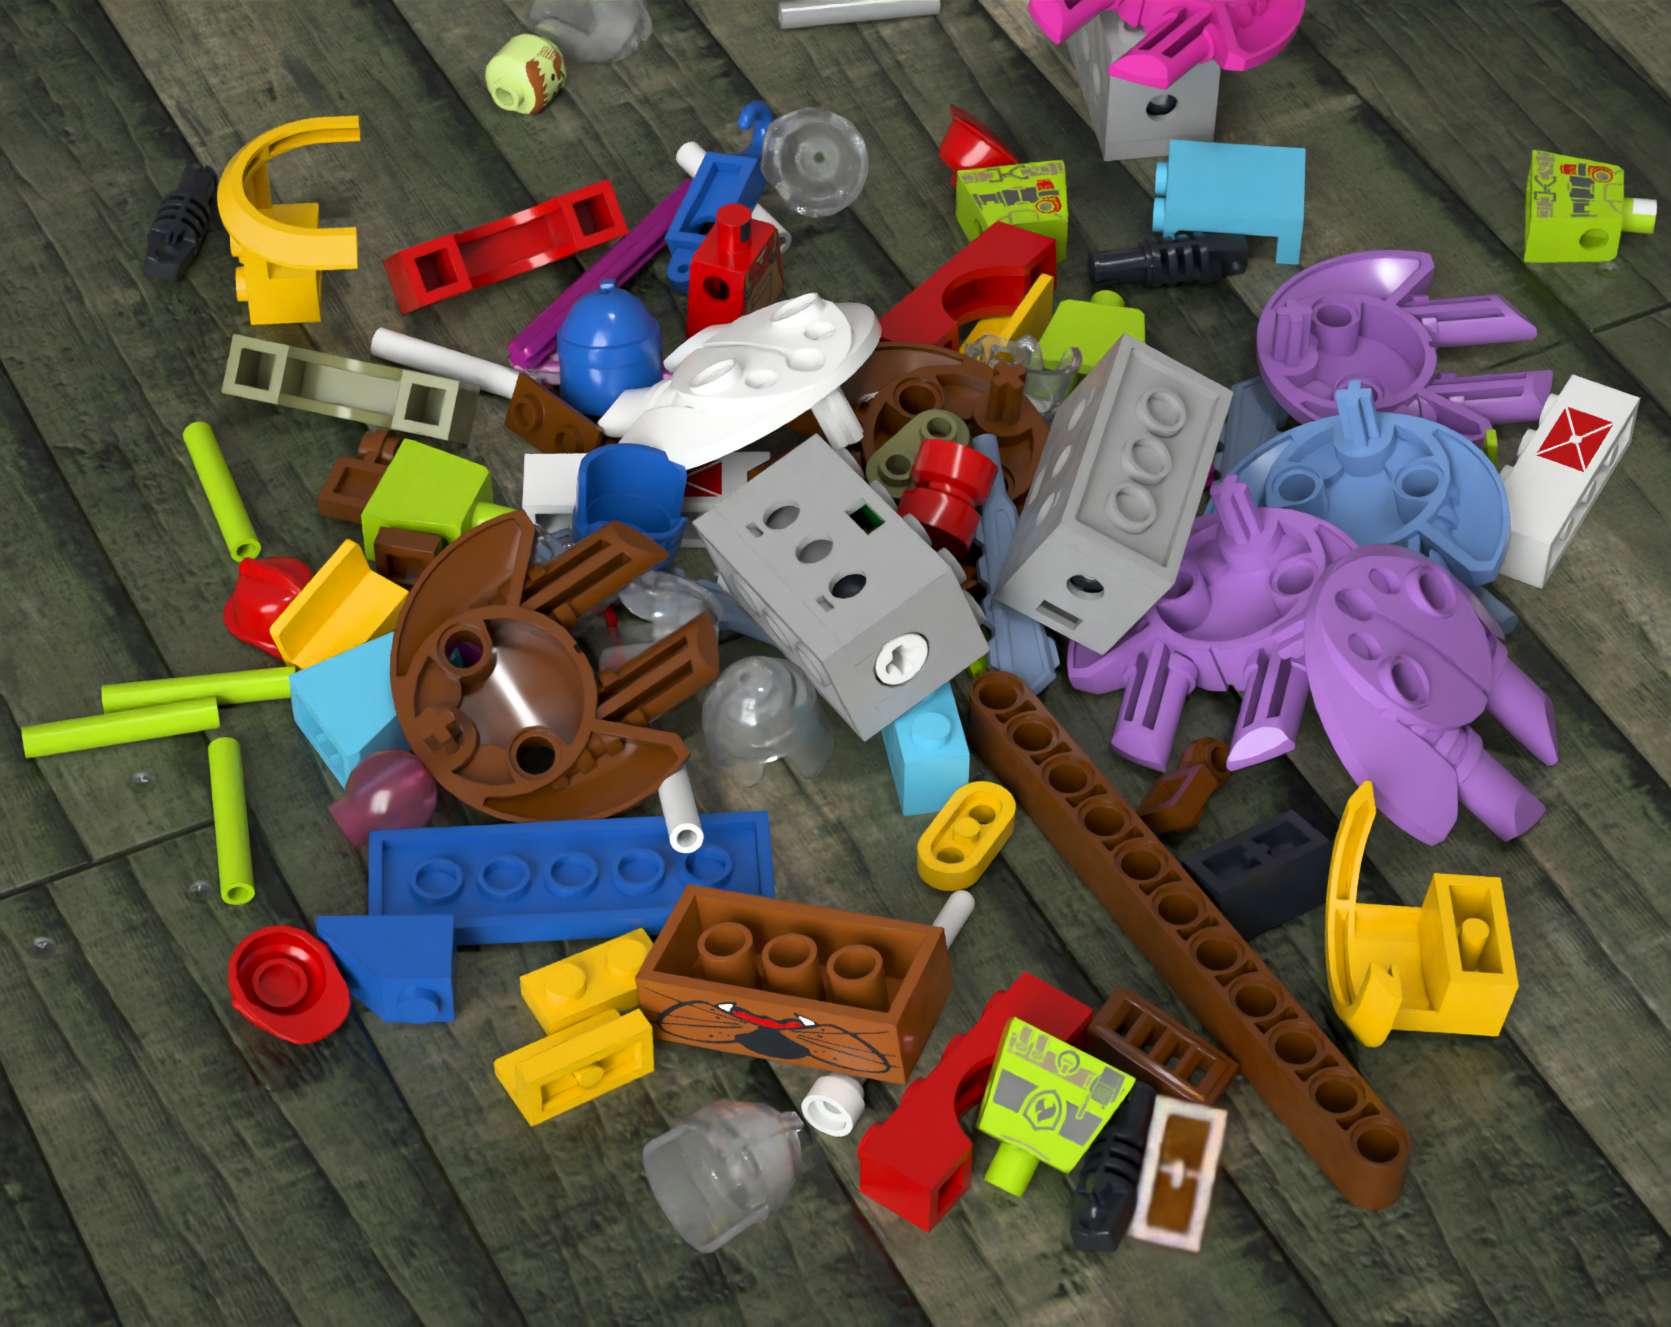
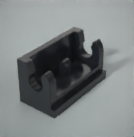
(1265, 873)

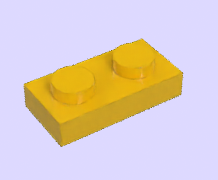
(587, 982)

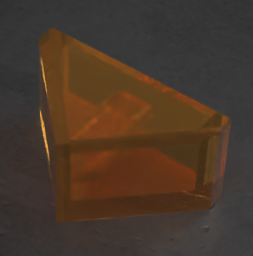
(1180, 1173)

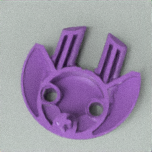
(1374, 324)
(1214, 629)
(1398, 673)

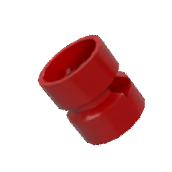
(947, 489)

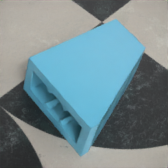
(349, 705)

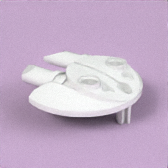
(750, 380)

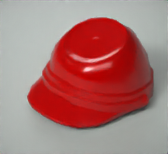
(288, 984)

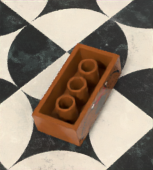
(796, 983)

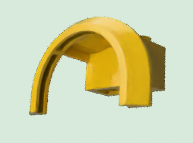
(283, 243)
(1414, 966)

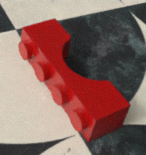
(505, 247)
(978, 282)
(920, 1154)

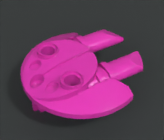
(1181, 33)

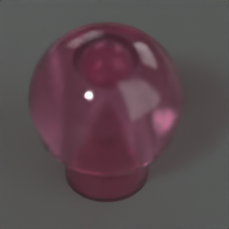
(385, 793)

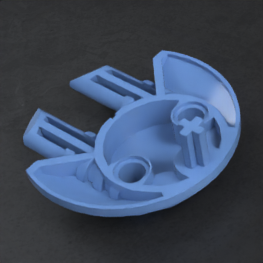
(1388, 484)

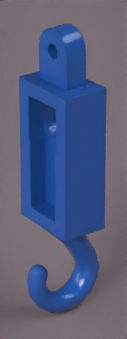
(718, 182)

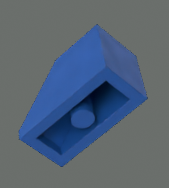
(397, 963)

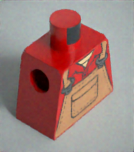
(733, 270)

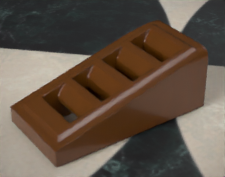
(1149, 1025)

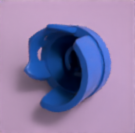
(607, 348)
(634, 488)

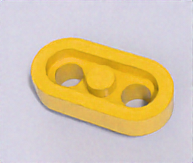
(956, 846)

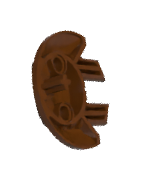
(920, 377)
(533, 678)

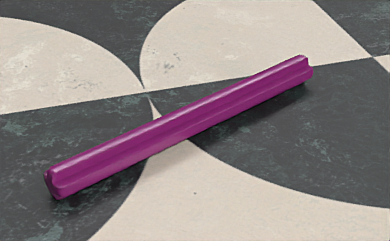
(617, 263)

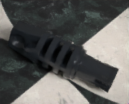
(180, 224)
(1170, 261)
(1111, 1174)

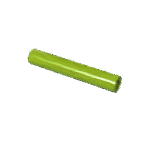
(221, 491)
(226, 687)
(120, 727)
(231, 821)

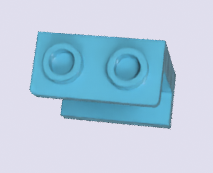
(1233, 192)

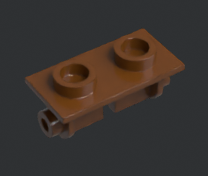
(551, 422)

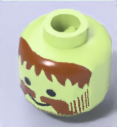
(527, 72)

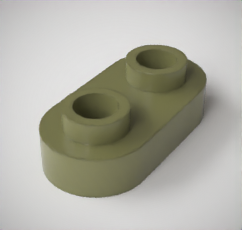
(904, 445)

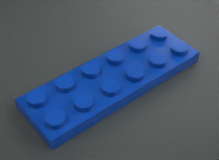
(562, 874)

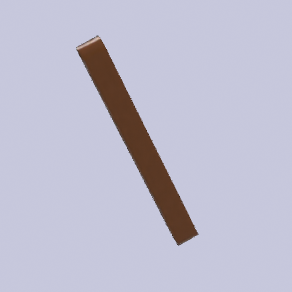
(1190, 943)

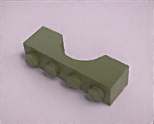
(351, 389)

